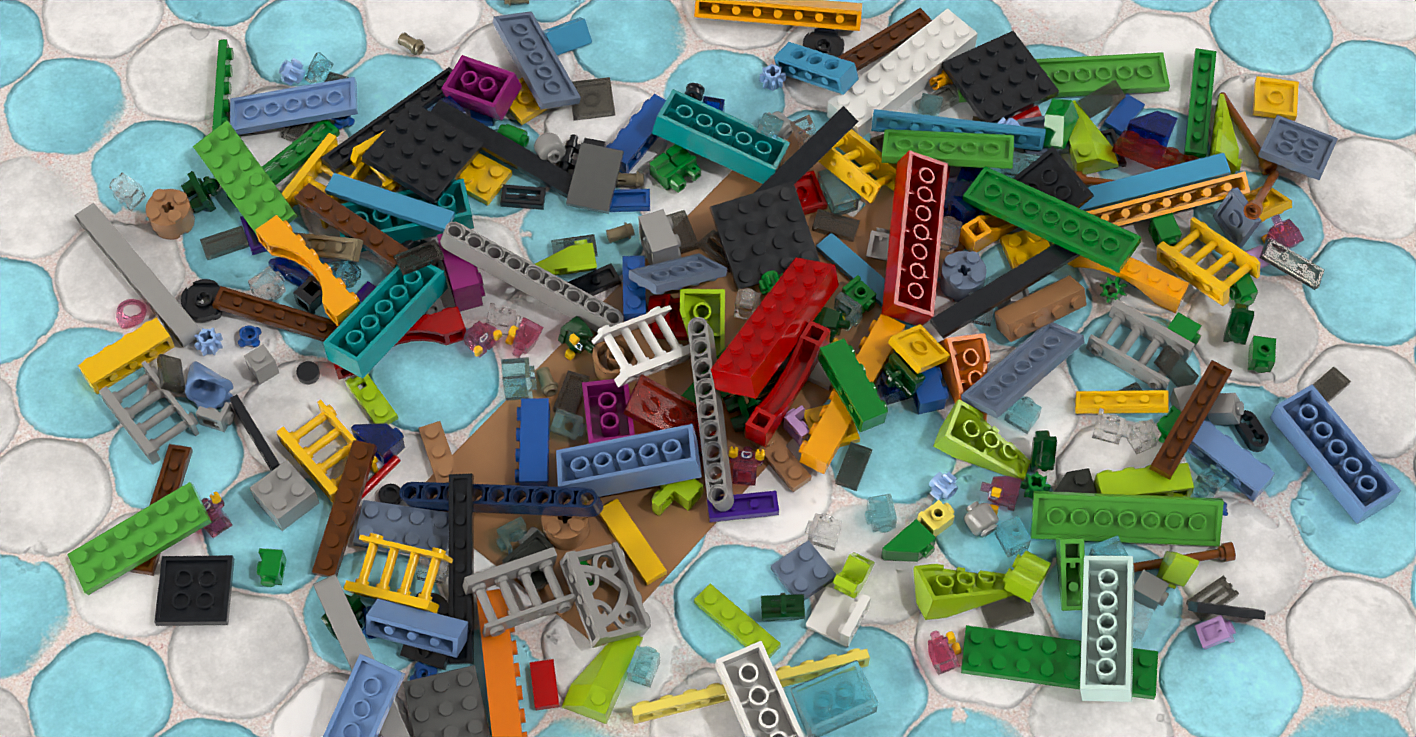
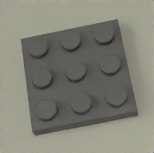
(447, 705)

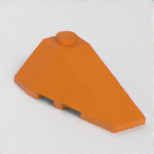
(966, 363)

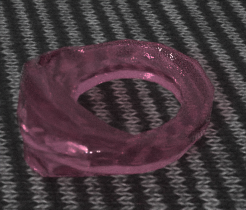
(126, 321)

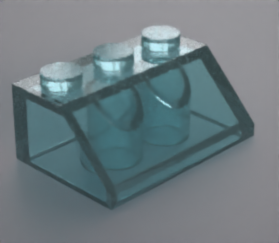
(834, 700)

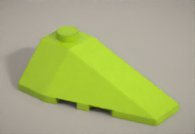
(1088, 146)
(975, 441)
(951, 592)

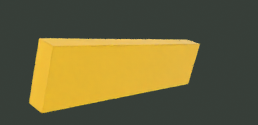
(1122, 401)
(632, 542)

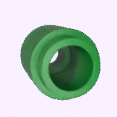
(515, 134)

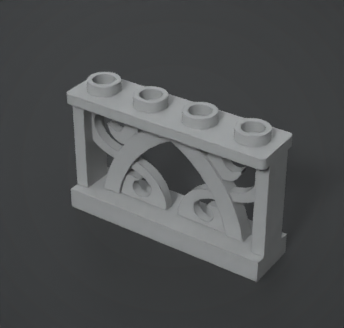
(618, 577)

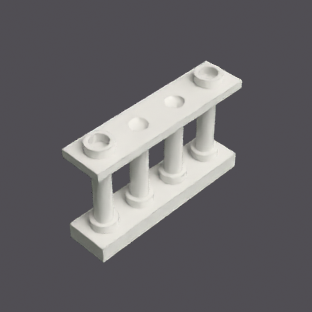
(645, 365)

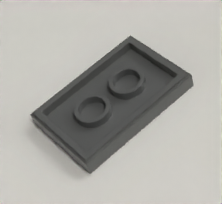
(595, 178)

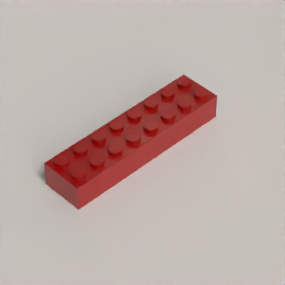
(915, 239)
(774, 328)

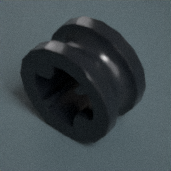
(695, 91)

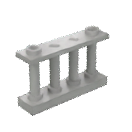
(1148, 328)
(138, 431)
(522, 569)

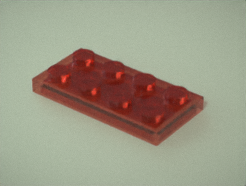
(1148, 151)
(661, 408)

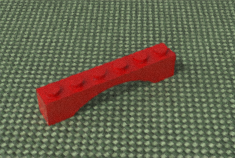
(440, 327)
(774, 407)

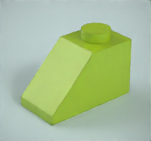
(1176, 569)

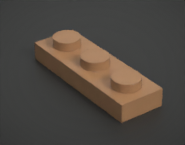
(438, 451)
(784, 463)

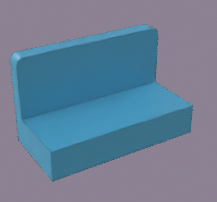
(568, 35)

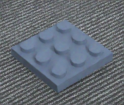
(1298, 147)

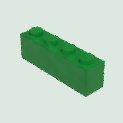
(852, 385)

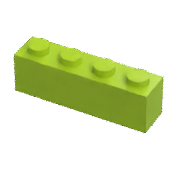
(1145, 482)

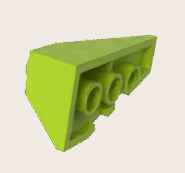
(1223, 136)
(571, 260)
(708, 305)
(601, 682)

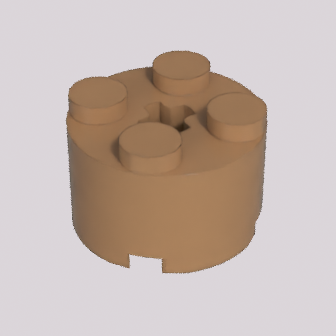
(170, 213)
(604, 361)
(568, 535)

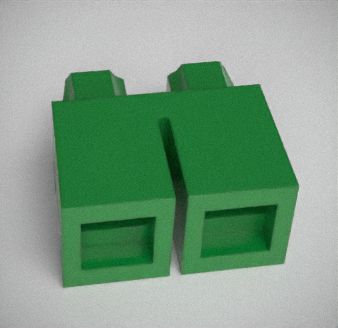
(673, 167)

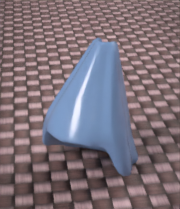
(207, 387)

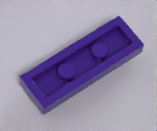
(746, 506)

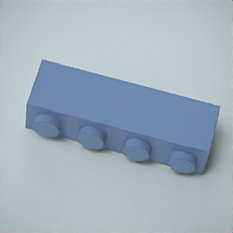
(1244, 470)
(416, 628)

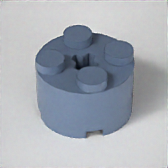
(962, 274)

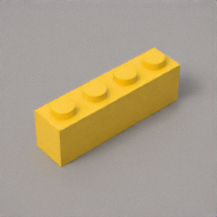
(126, 355)

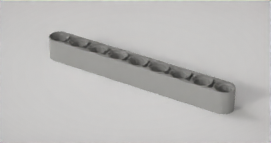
(138, 275)
(528, 277)
(713, 422)
(353, 641)

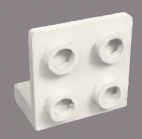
(838, 615)

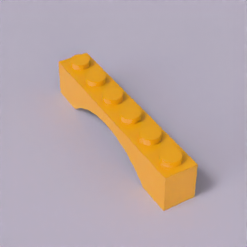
(983, 232)
(282, 242)
(1157, 285)

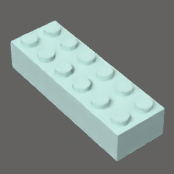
(1107, 629)

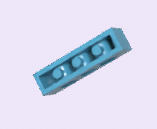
(817, 68)

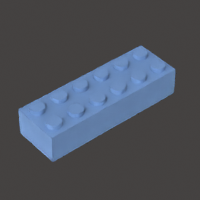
(1335, 454)
(631, 461)

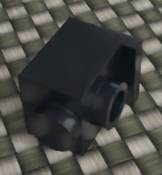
(309, 295)

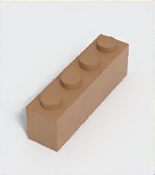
(1040, 308)

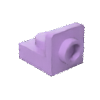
(795, 426)
(1215, 632)

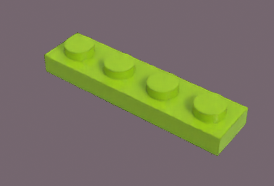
(735, 620)

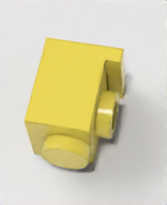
(937, 524)

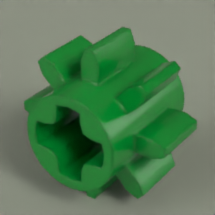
(768, 281)
(1110, 295)
(1034, 483)

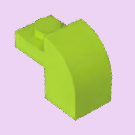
(683, 492)
(853, 575)

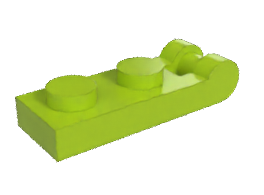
(372, 400)

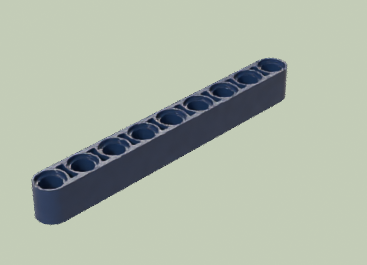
(511, 497)

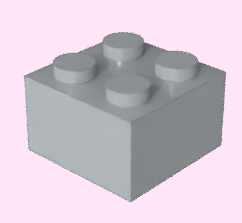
(658, 238)
(284, 495)

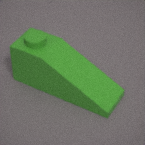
(1070, 571)

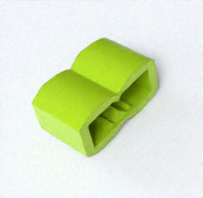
(1026, 576)

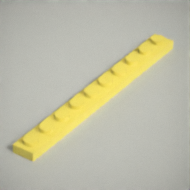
(716, 693)

